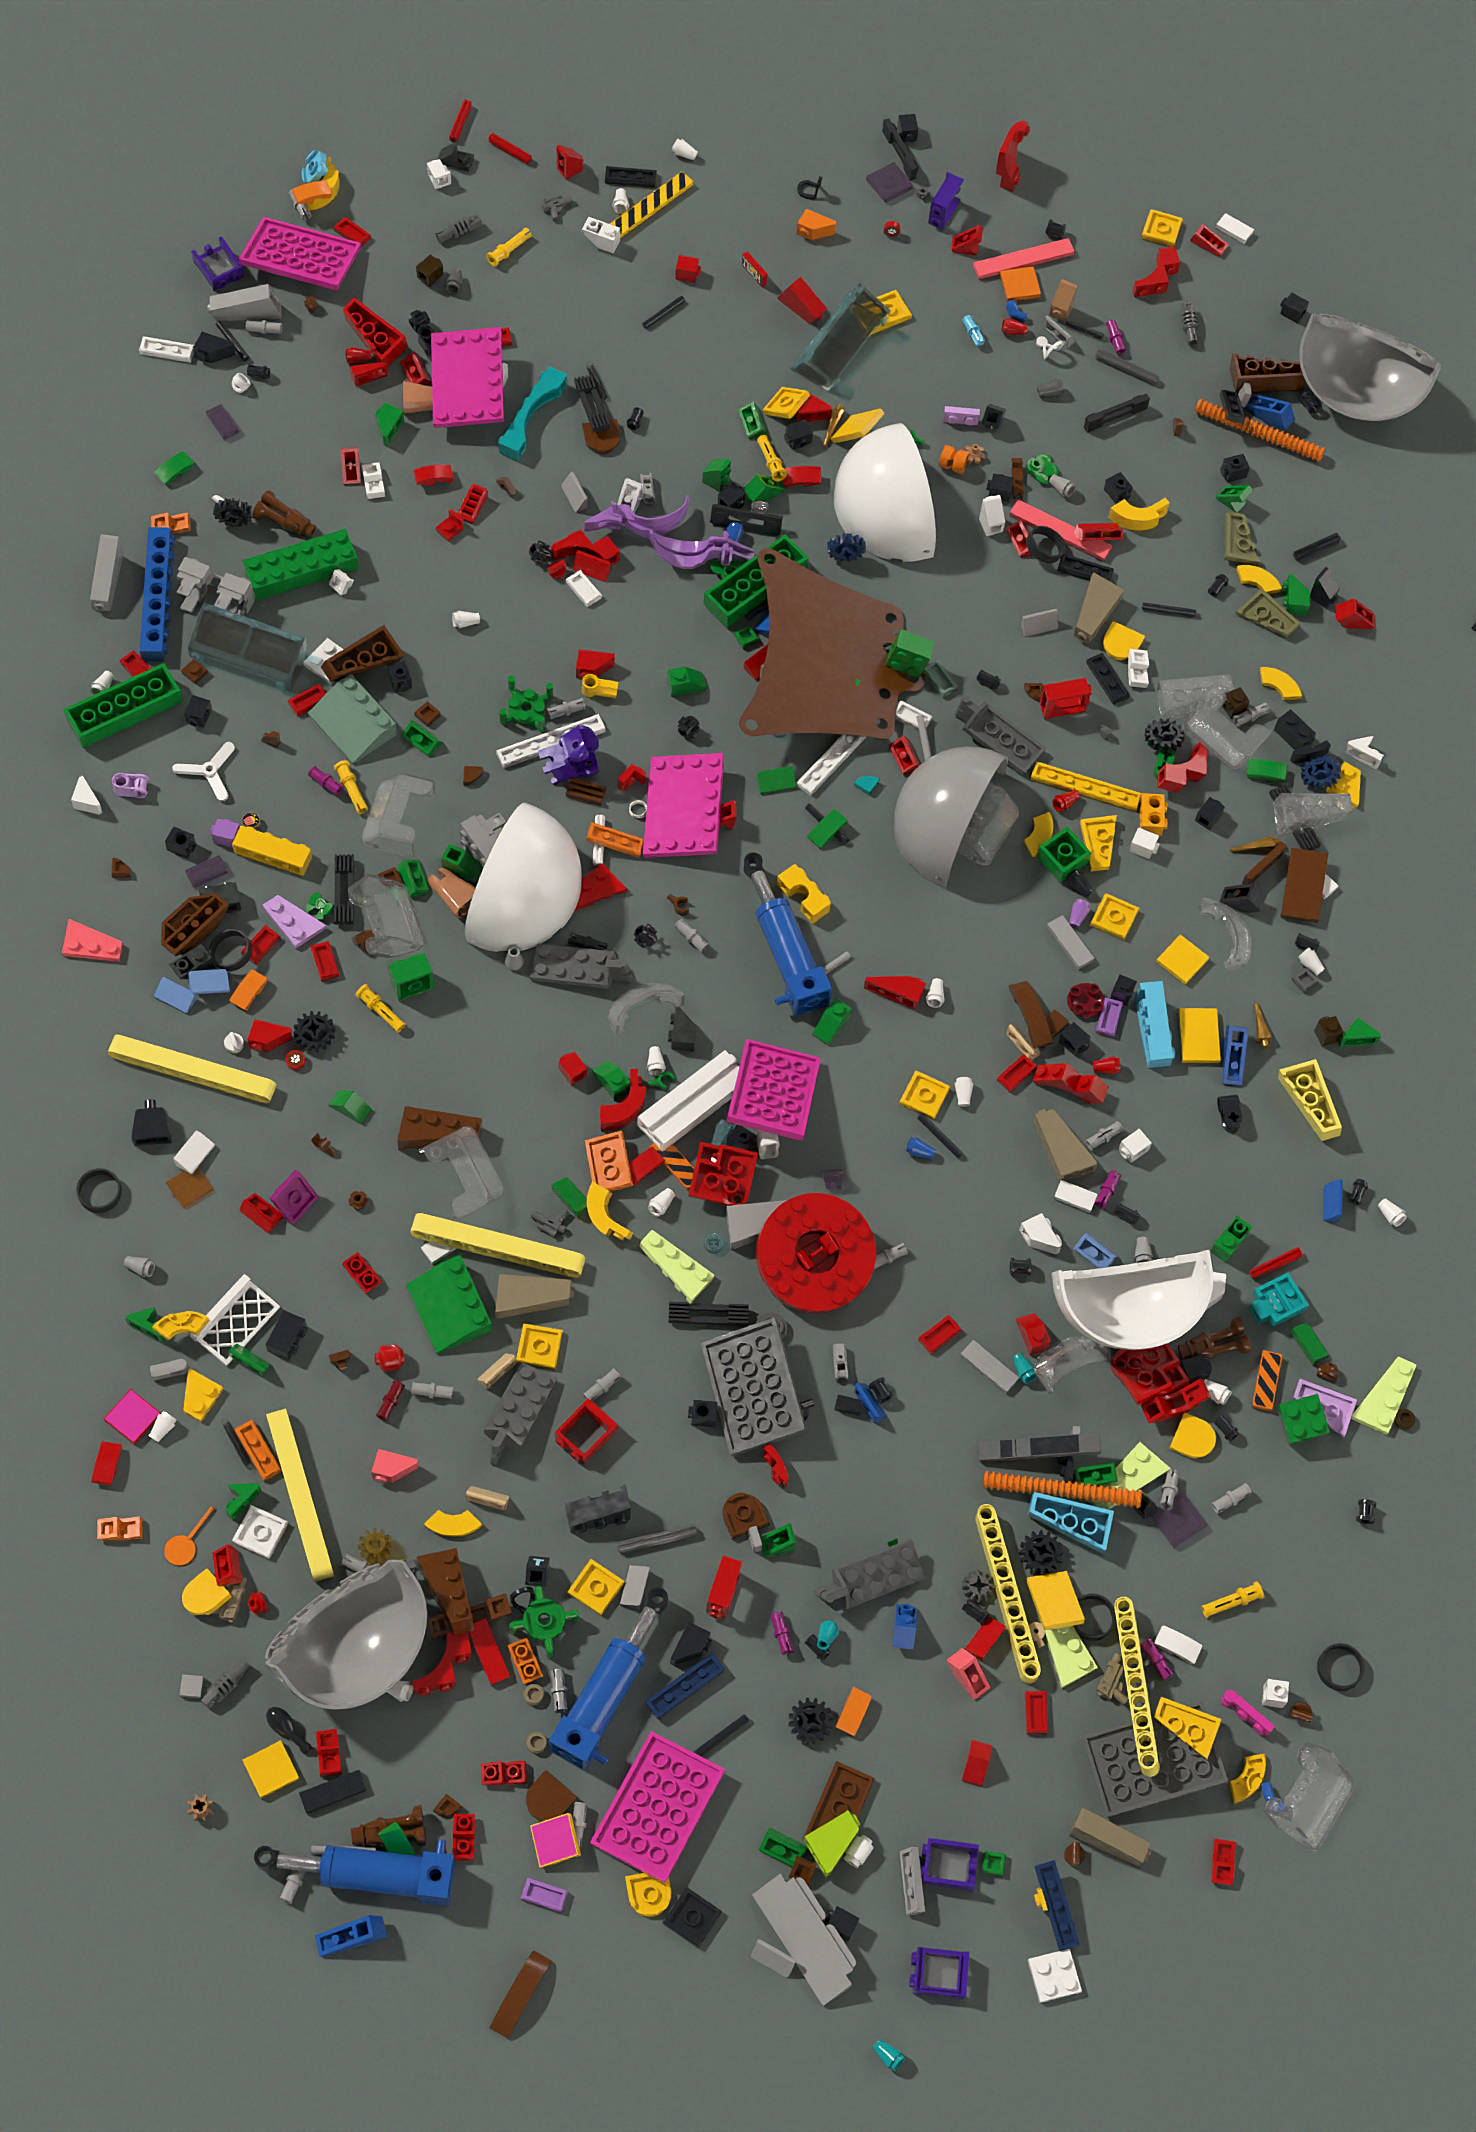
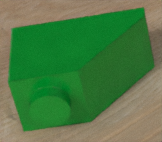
(389, 421)
(763, 488)
(685, 680)
(832, 1021)
(612, 1079)

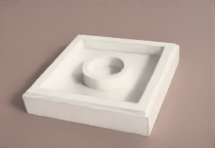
(260, 1532)

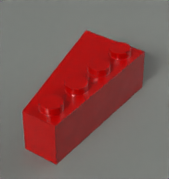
(376, 334)

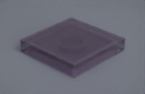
(889, 182)
(1180, 1521)

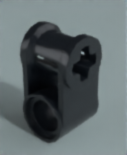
(425, 342)
(1230, 1112)

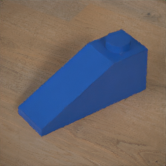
(1271, 411)
(1234, 1054)
(351, 1935)

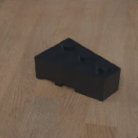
(599, 1511)

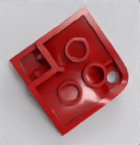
(1007, 161)
(722, 1174)
(1149, 1372)

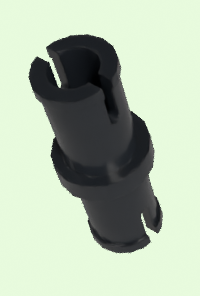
(586, 942)

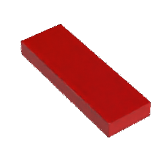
(488, 1652)

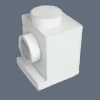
(438, 174)

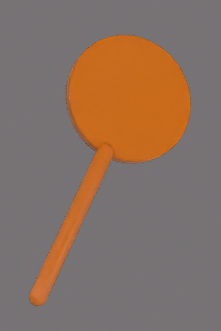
(181, 1549)

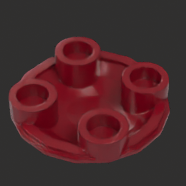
(1085, 1000)

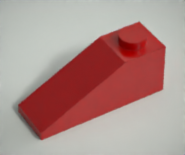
(900, 989)

